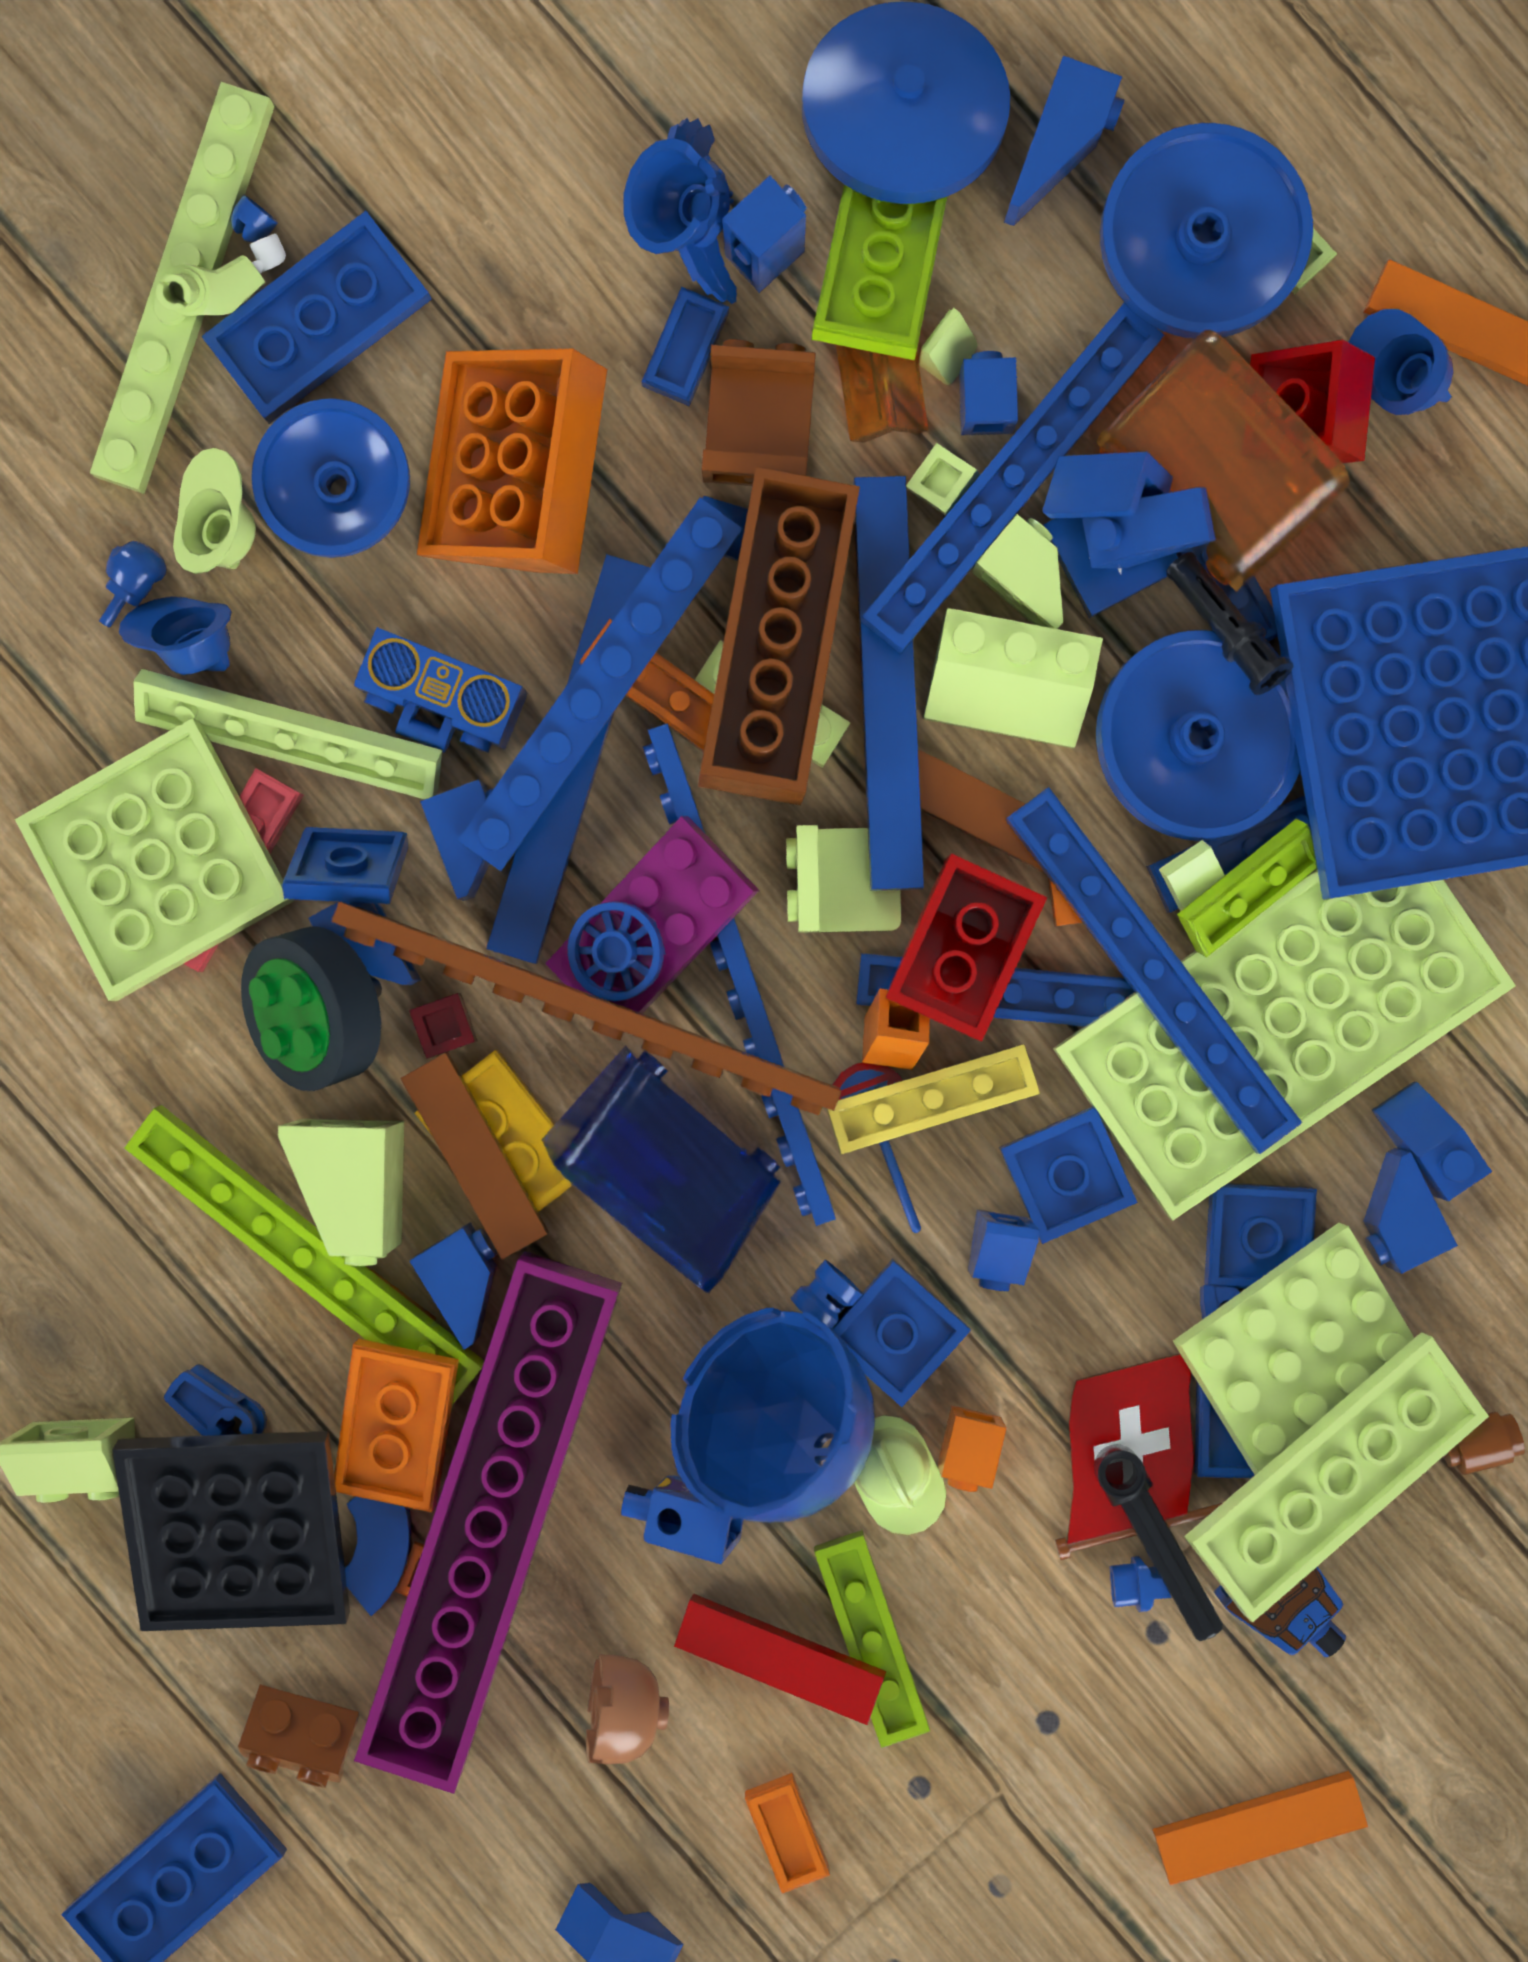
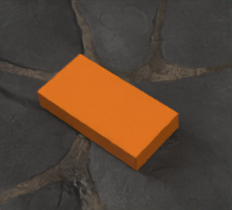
(787, 1833)

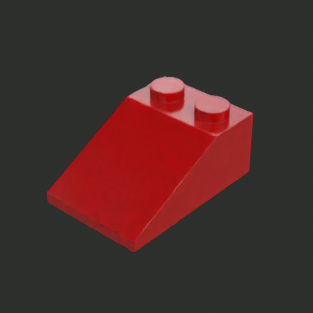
(965, 947)

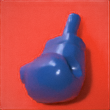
(132, 574)

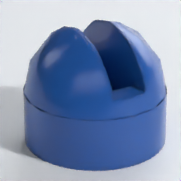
(251, 220)

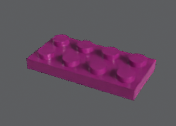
(689, 894)

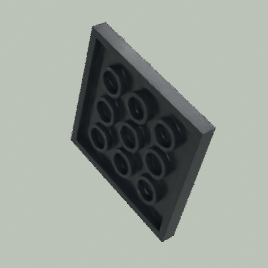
(232, 1530)

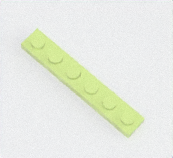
(289, 735)

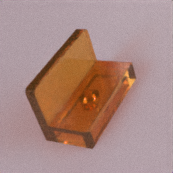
(880, 394)

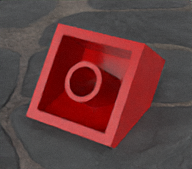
(1327, 390)

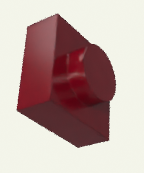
(443, 1025)

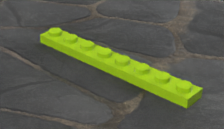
(290, 1242)

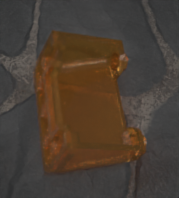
(1232, 433)

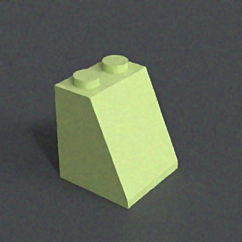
(350, 1182)

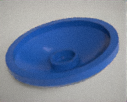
(312, 450)

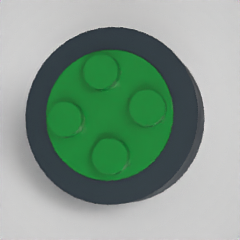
(311, 1008)

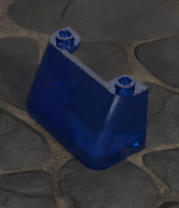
(662, 1168)

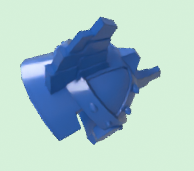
(679, 202)

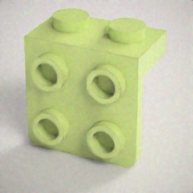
(835, 883)

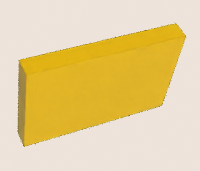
(517, 1124)

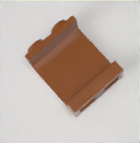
(757, 411)

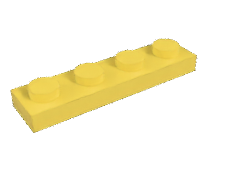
(933, 1099)

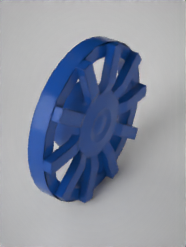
(615, 951)

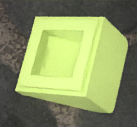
(948, 347)

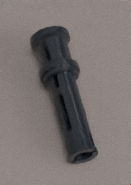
(1241, 639)

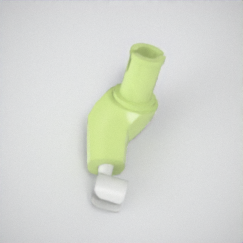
(202, 291)

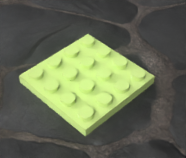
(153, 860)
(1294, 1344)

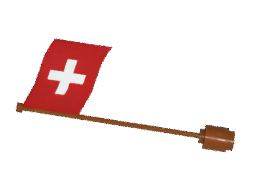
(1151, 1415)

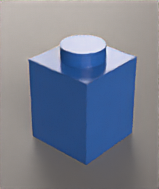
(988, 394)

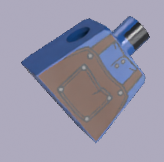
(1298, 1616)

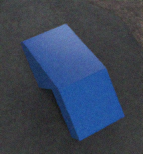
(607, 1935)

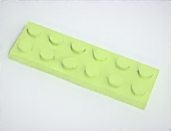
(1336, 1476)

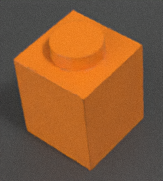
(893, 1034)
(971, 1449)

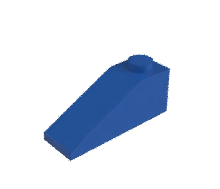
(1069, 130)

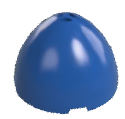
(763, 1409)

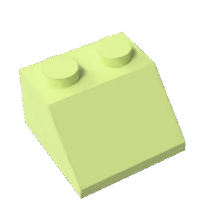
(64, 1458)

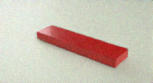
(780, 1659)

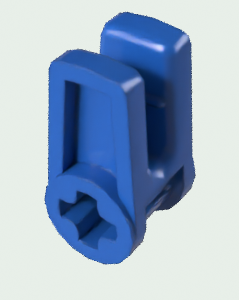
(212, 1403)

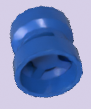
(827, 1294)

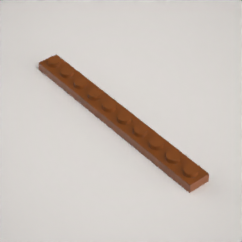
(565, 1001)

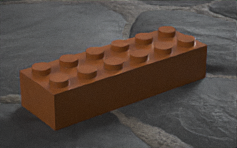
(779, 636)

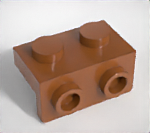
(297, 1736)

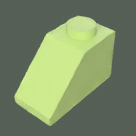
(1025, 571)

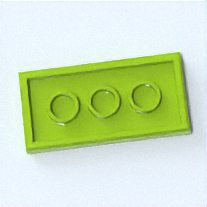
(878, 274)

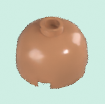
(623, 1710)

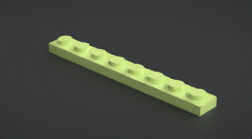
(198, 239)

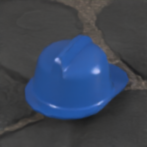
(1409, 364)
(182, 632)

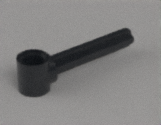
(1158, 1541)

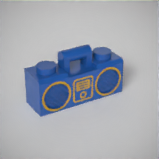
(417, 677)

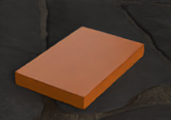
(395, 1425)

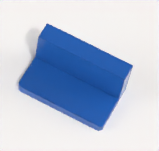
(1104, 484)

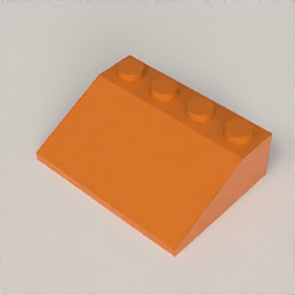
(513, 459)

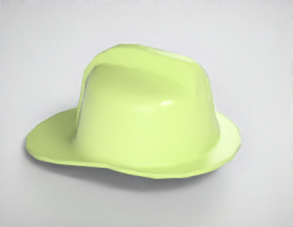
(211, 519)
(901, 1479)

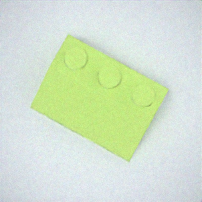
(1012, 678)

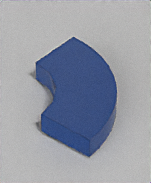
(379, 1552)

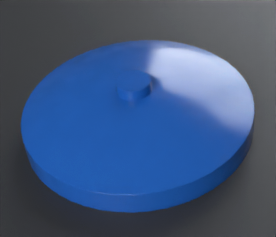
(905, 102)
(1206, 230)
(1193, 742)

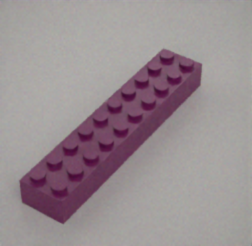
(488, 1522)

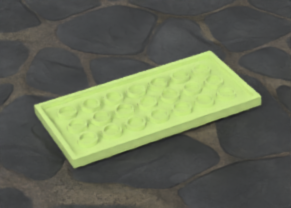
(1319, 1000)

